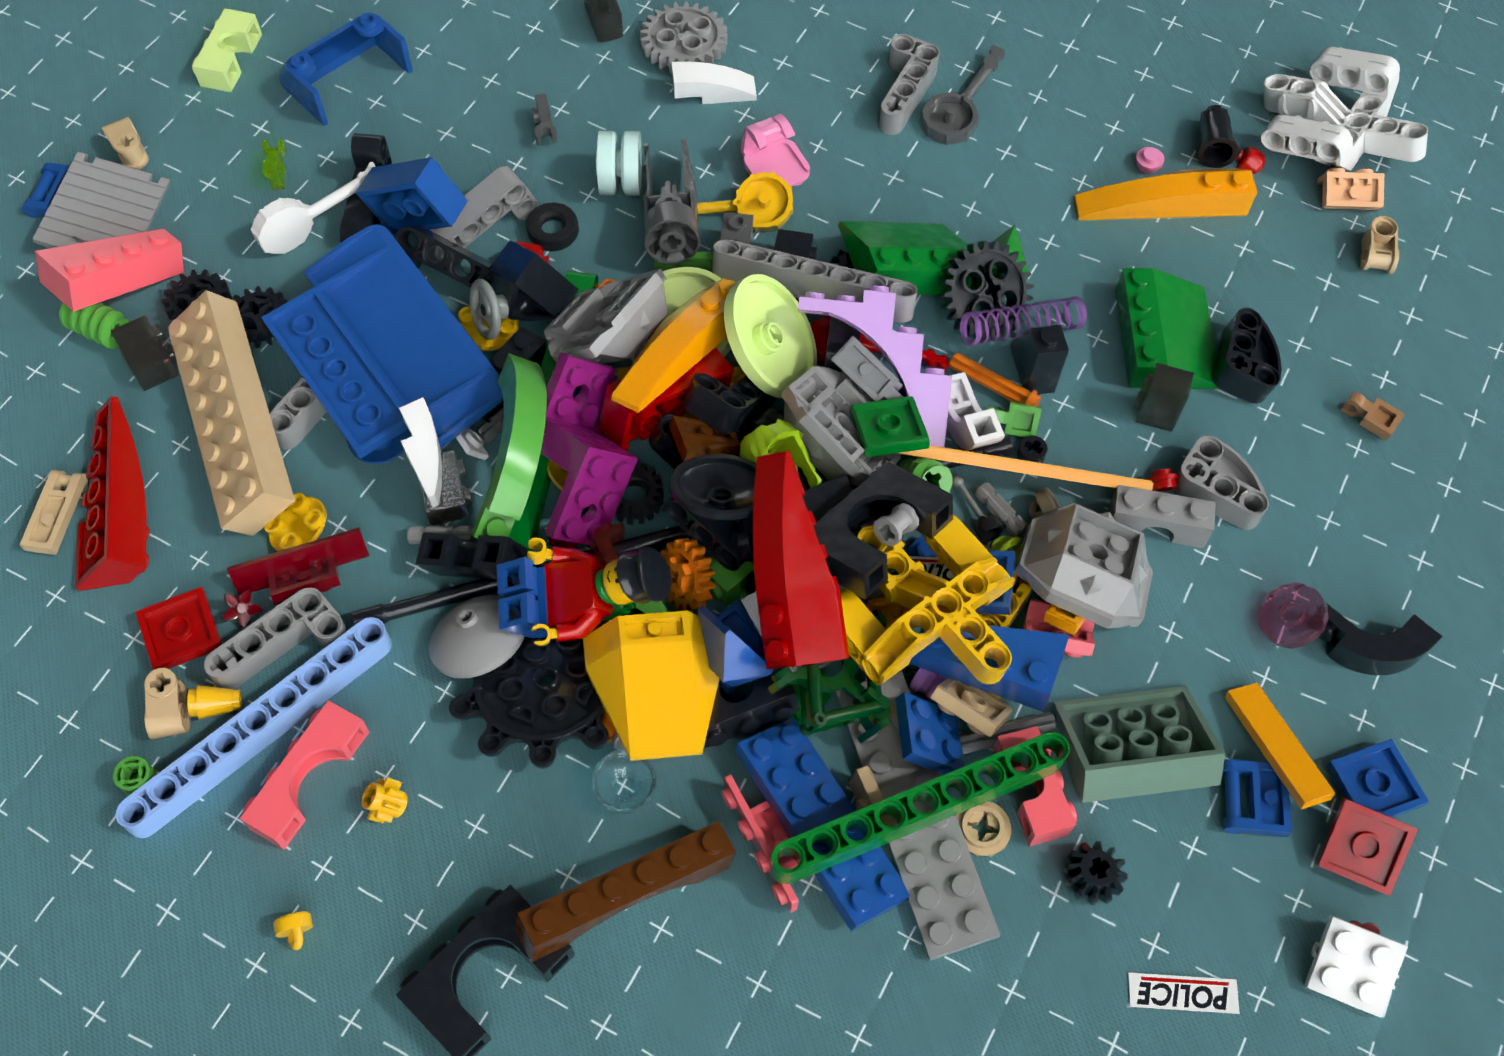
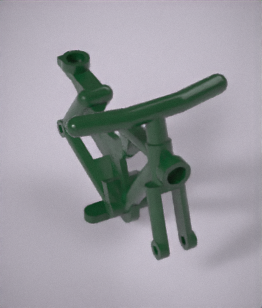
(869, 705)

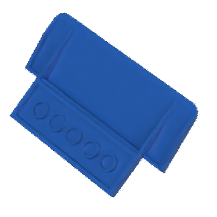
(380, 340)

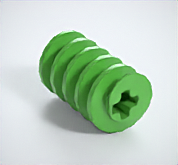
(93, 322)
(930, 471)

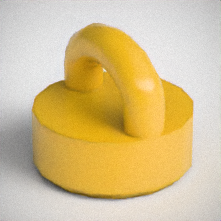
(293, 926)

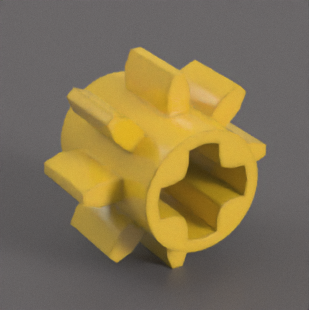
(384, 800)

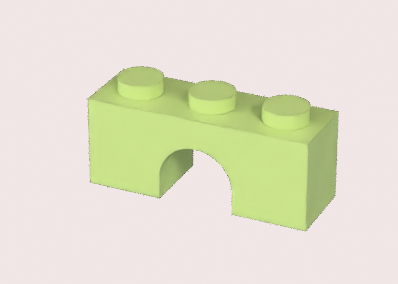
(216, 63)

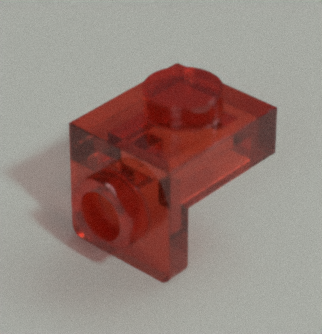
(603, 541)

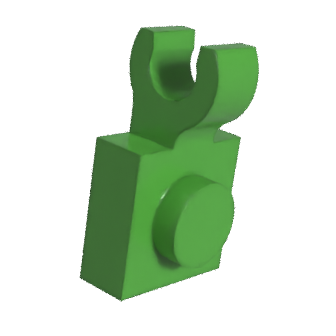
(1020, 418)

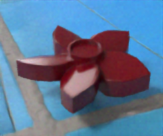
(240, 608)

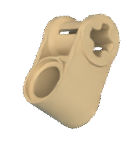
(126, 143)
(1380, 245)
(165, 705)

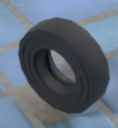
(549, 212)

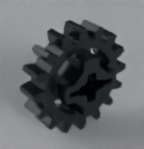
(189, 289)
(253, 307)

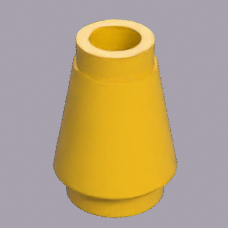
(212, 701)

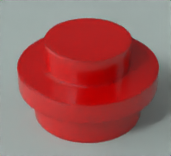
(1163, 480)

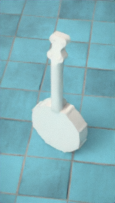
(288, 221)

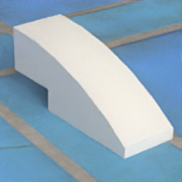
(712, 83)
(423, 448)

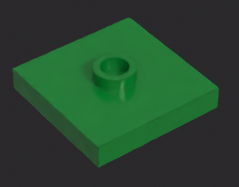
(889, 426)

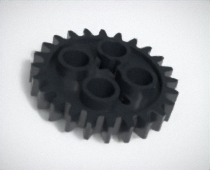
(1009, 280)

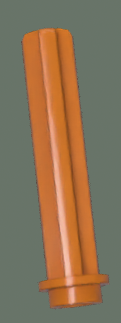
(993, 381)

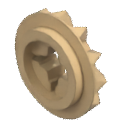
(995, 820)

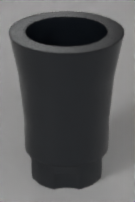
(1217, 140)

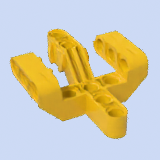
(886, 652)

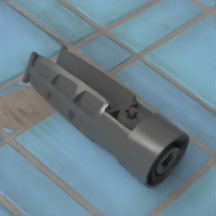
(672, 217)

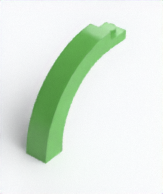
(519, 449)

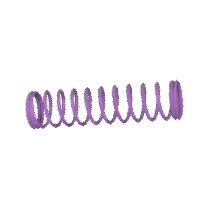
(978, 328)

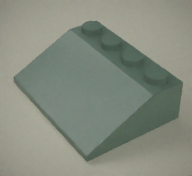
(1139, 744)

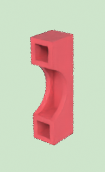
(330, 736)

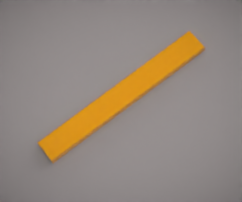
(1029, 467)

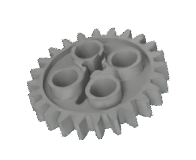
(683, 35)

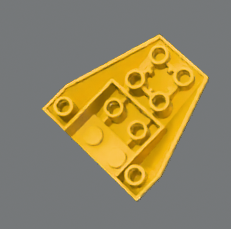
(653, 682)

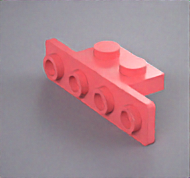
(765, 831)

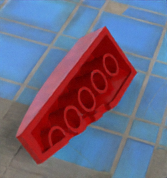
(115, 528)
(794, 586)

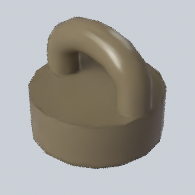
(1046, 501)

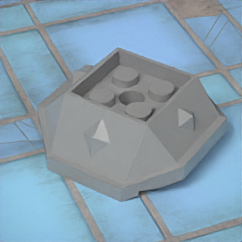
(610, 320)
(821, 410)
(1087, 565)

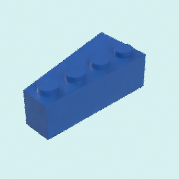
(1029, 676)

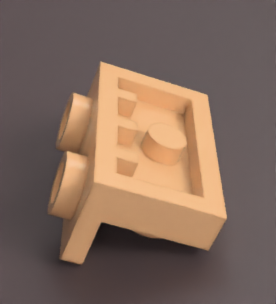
(1352, 189)

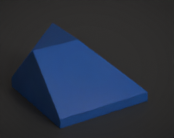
(727, 654)

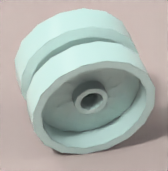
(617, 163)

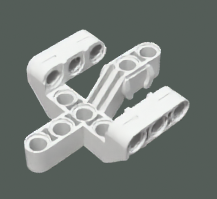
(1322, 128)

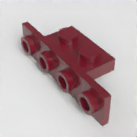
(300, 566)

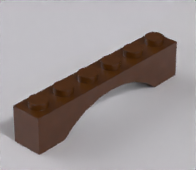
(579, 909)

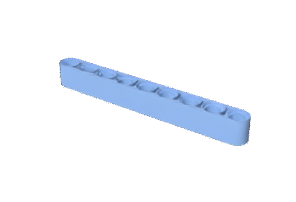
(249, 741)

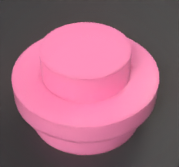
(1149, 160)

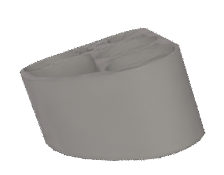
(1227, 473)

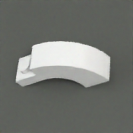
(966, 420)

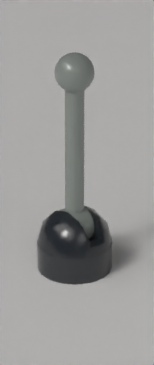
(986, 526)

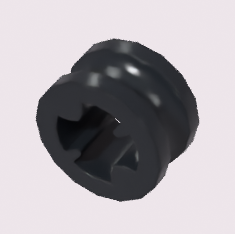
(1032, 442)

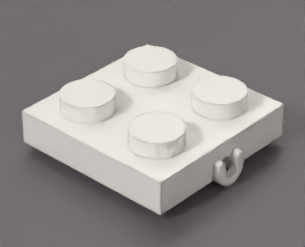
(1355, 966)

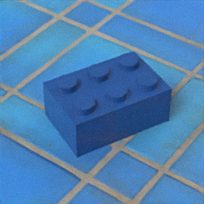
(412, 195)

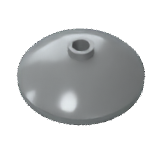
(469, 639)

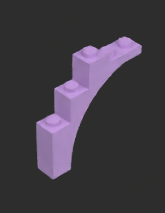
(901, 349)

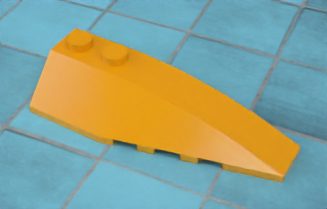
(1172, 196)
(675, 347)

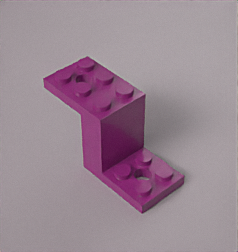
(594, 463)

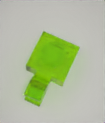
(274, 165)

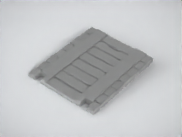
(100, 203)

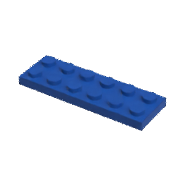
(809, 796)

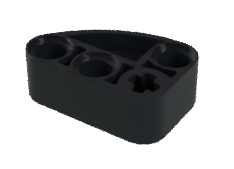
(1247, 358)

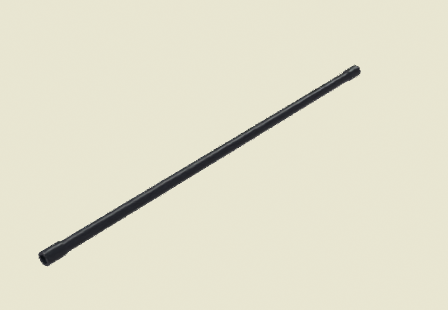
(482, 586)

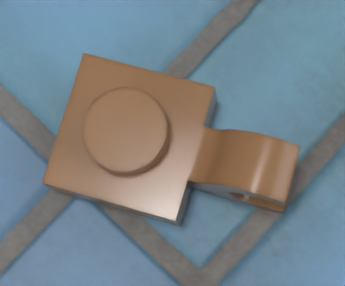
(1377, 416)

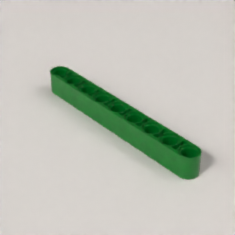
(911, 820)

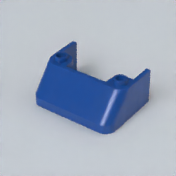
(336, 50)

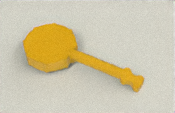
(760, 195)

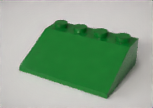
(903, 251)
(1165, 324)

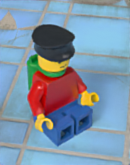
(575, 590)

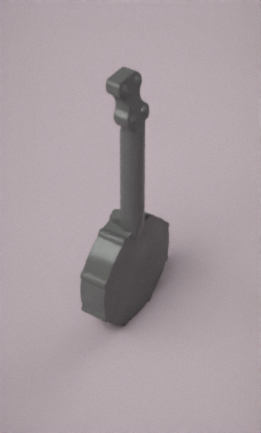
(953, 116)

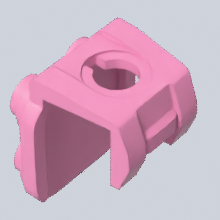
(769, 150)

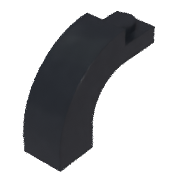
(1377, 653)

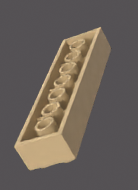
(230, 415)

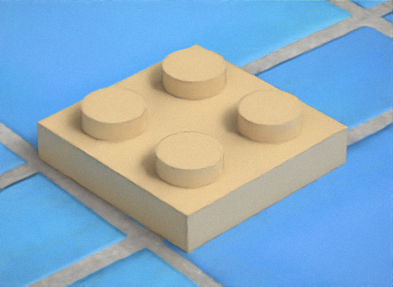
(977, 707)

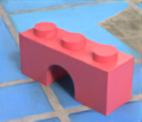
(1048, 814)

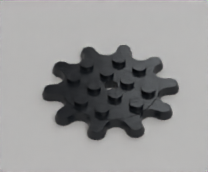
(532, 713)

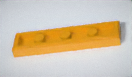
(1279, 746)

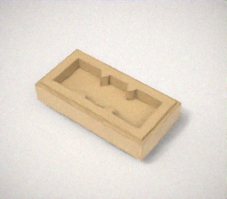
(867, 792)

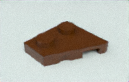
(697, 438)

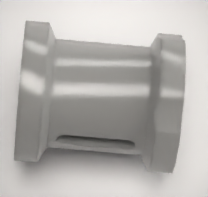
(892, 527)

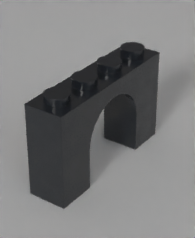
(857, 563)
(433, 990)

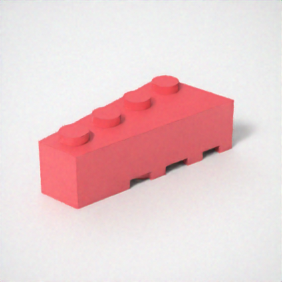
(108, 267)

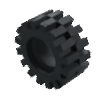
(649, 504)

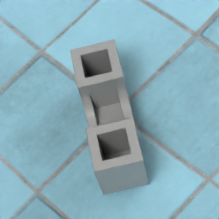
(1186, 517)

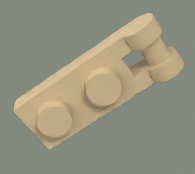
(53, 512)

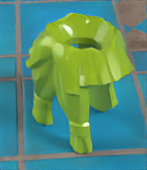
(779, 438)

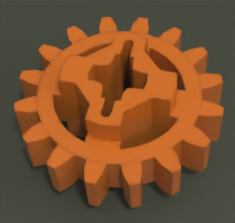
(689, 573)

